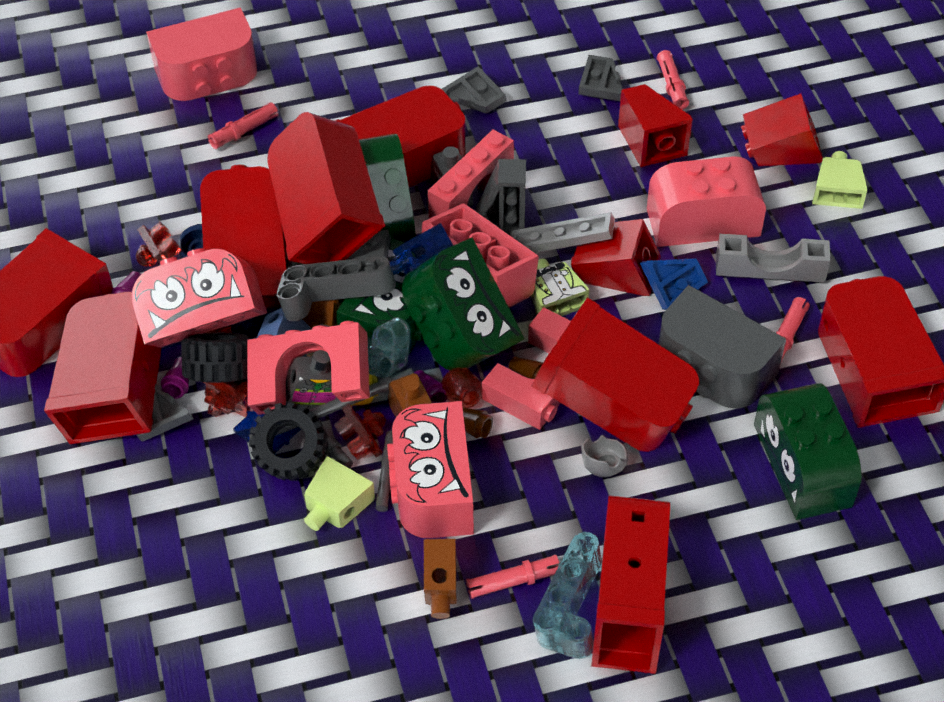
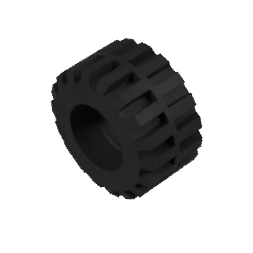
(215, 357)
(271, 424)

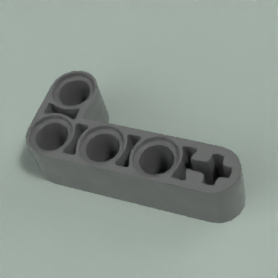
(332, 281)

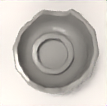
(604, 456)

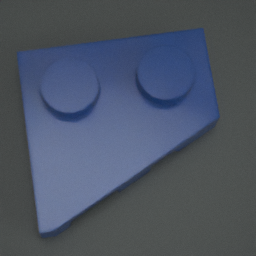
(671, 277)

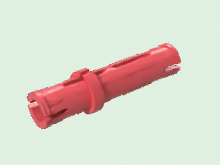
(675, 86)
(235, 129)
(792, 321)
(514, 576)

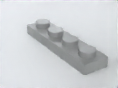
(566, 233)

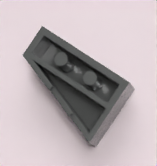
(505, 195)

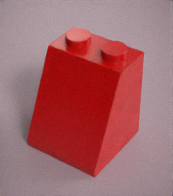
(653, 126)
(782, 134)
(617, 260)

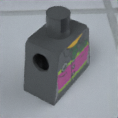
(310, 381)

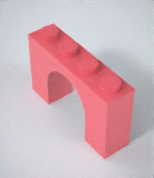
(470, 171)
(272, 356)
(515, 392)

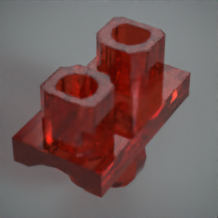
(158, 245)
(225, 398)
(364, 427)

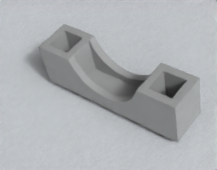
(803, 262)

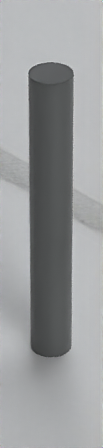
(384, 481)

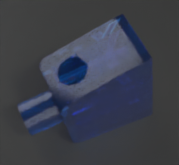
(423, 246)

